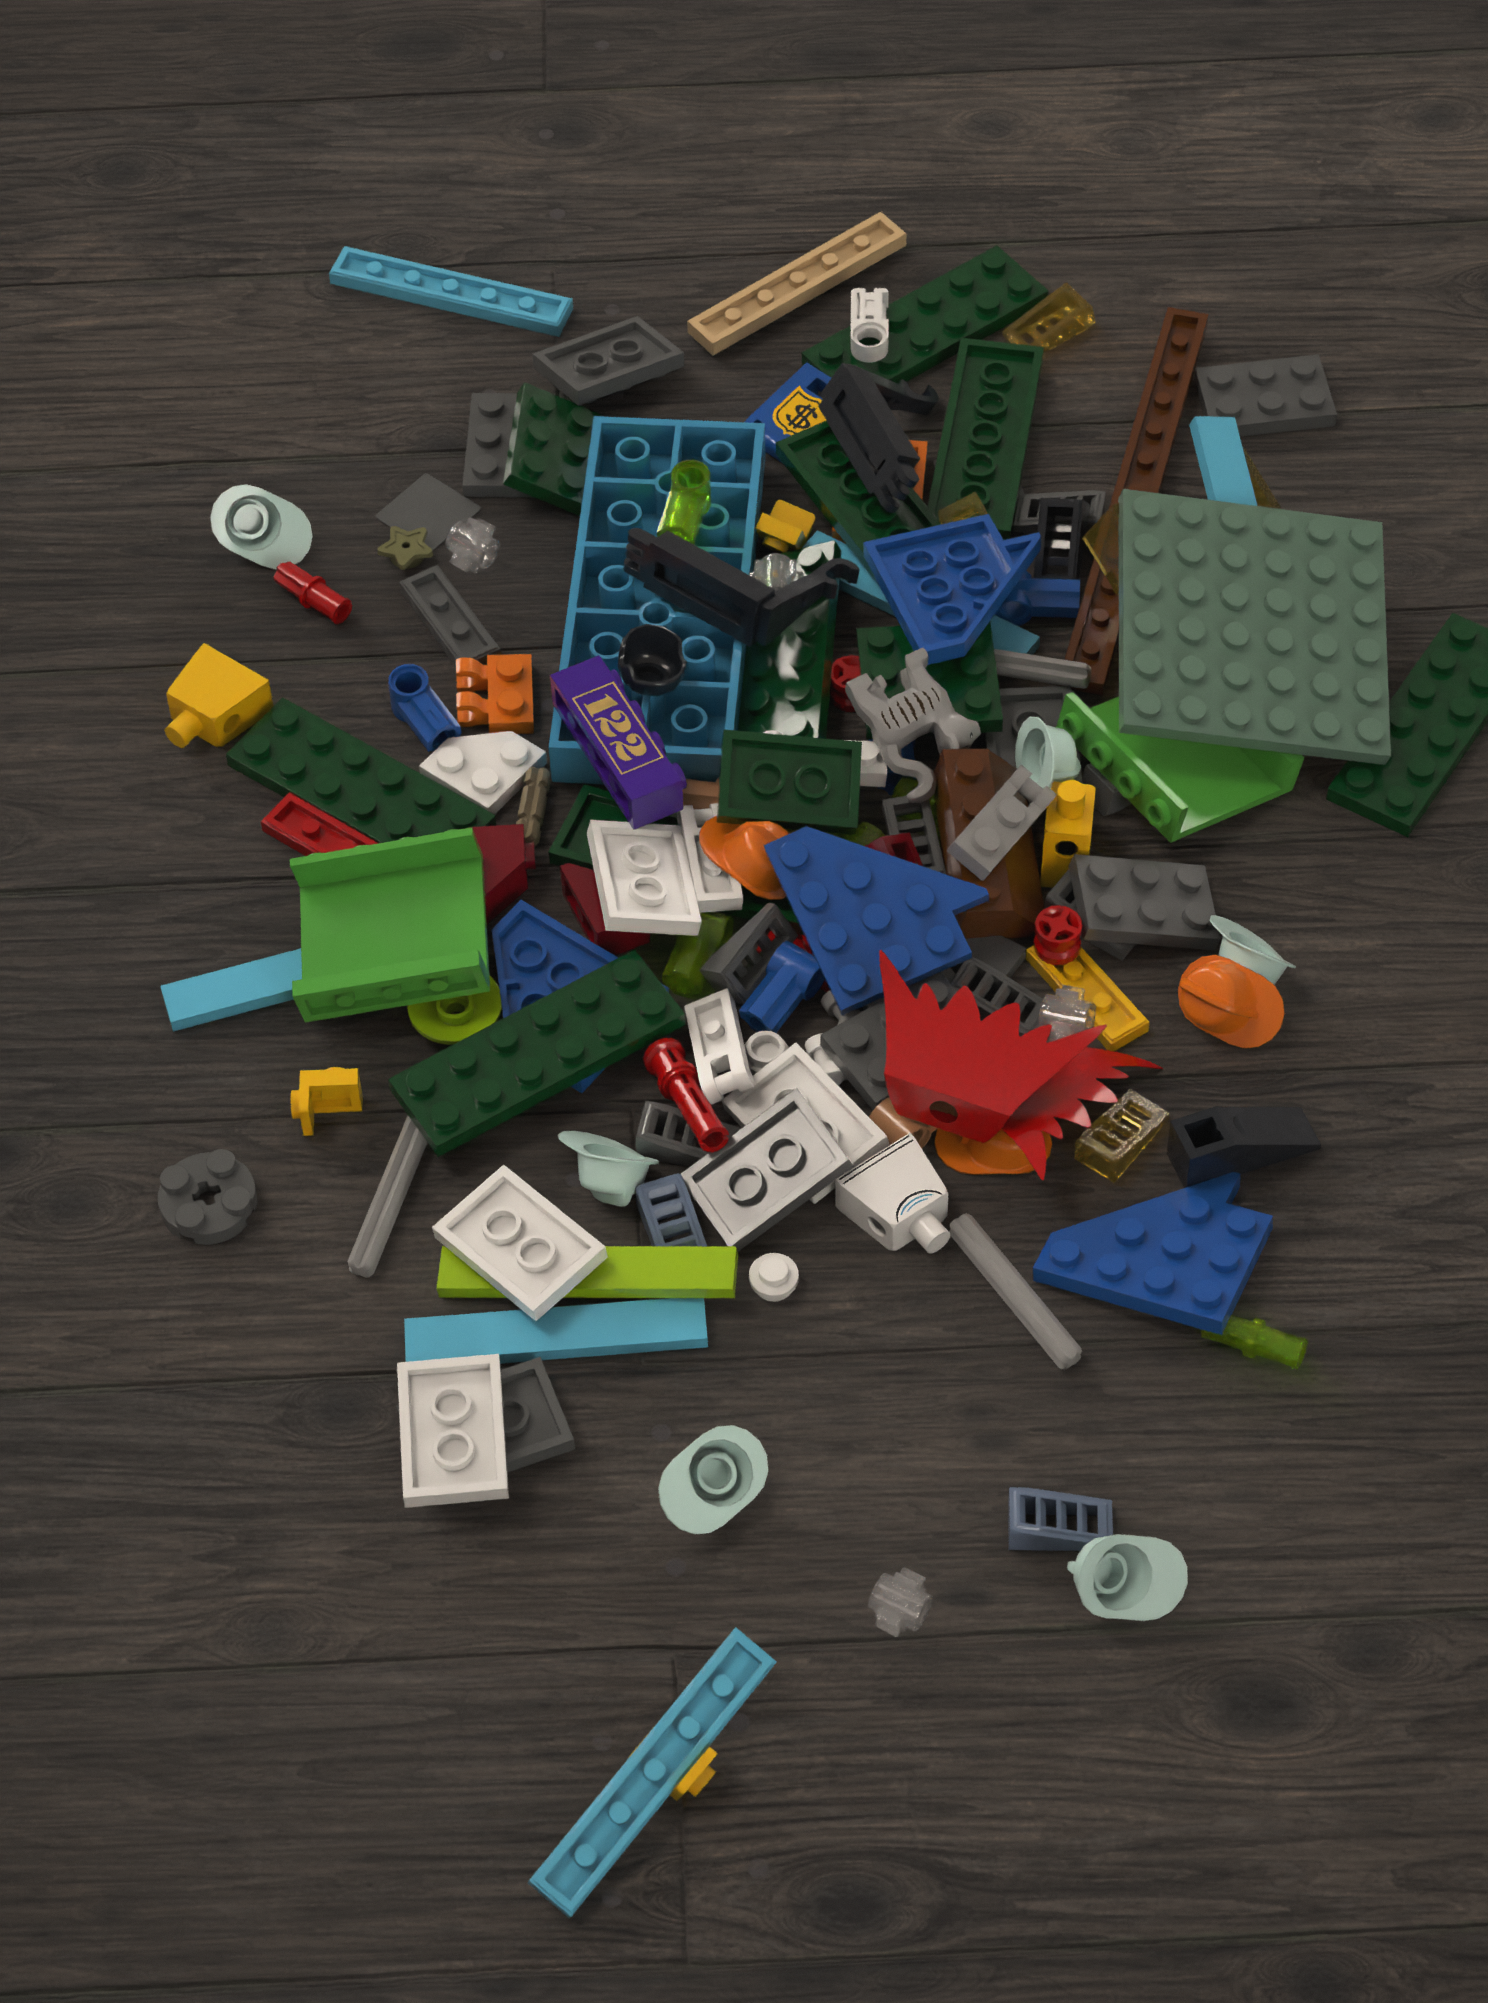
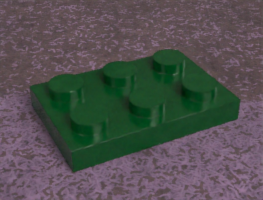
(549, 448)
(789, 781)

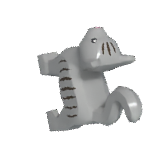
(909, 715)

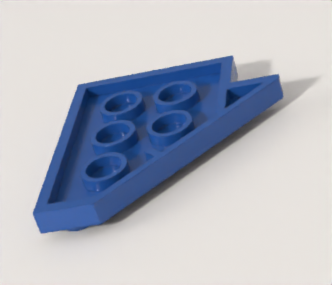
(949, 580)
(866, 902)
(540, 957)
(1165, 1256)

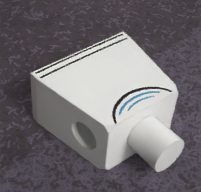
(896, 1197)

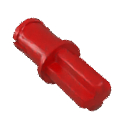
(313, 592)

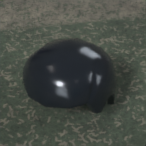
(651, 660)

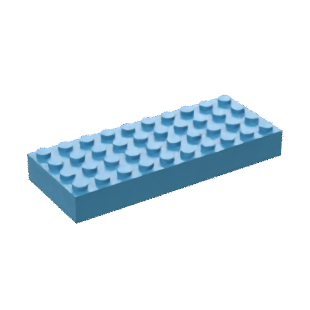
(628, 490)

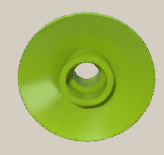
(438, 1024)

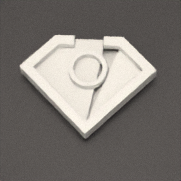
(484, 766)

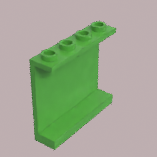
(1176, 781)
(391, 925)

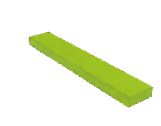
(624, 1274)

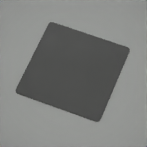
(430, 506)

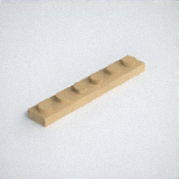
(796, 283)

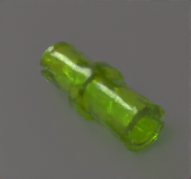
(1258, 1339)

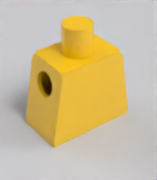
(215, 699)
(1067, 819)

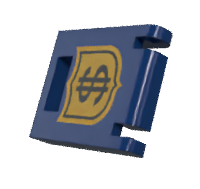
(792, 407)

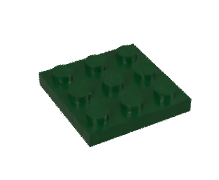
(968, 679)

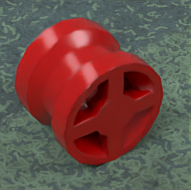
(842, 671)
(1051, 924)

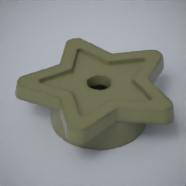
(406, 557)

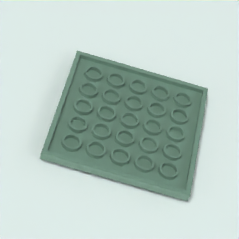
(1252, 627)

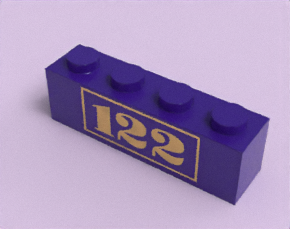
(618, 741)

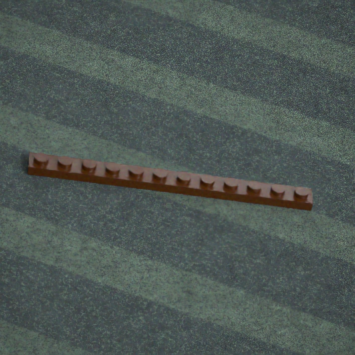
(1142, 469)

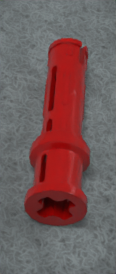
(680, 1083)

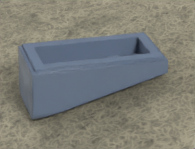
(665, 1199)
(1042, 1503)

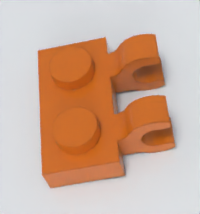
(509, 693)

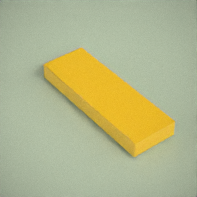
(1112, 1006)

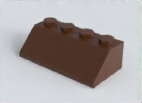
(963, 788)

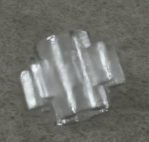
(472, 544)
(776, 571)
(1067, 1012)
(900, 1602)

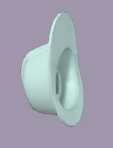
(261, 526)
(1046, 752)
(1249, 949)
(607, 1166)
(713, 1479)
(1129, 1577)

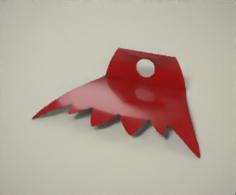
(965, 1061)
(1060, 1100)

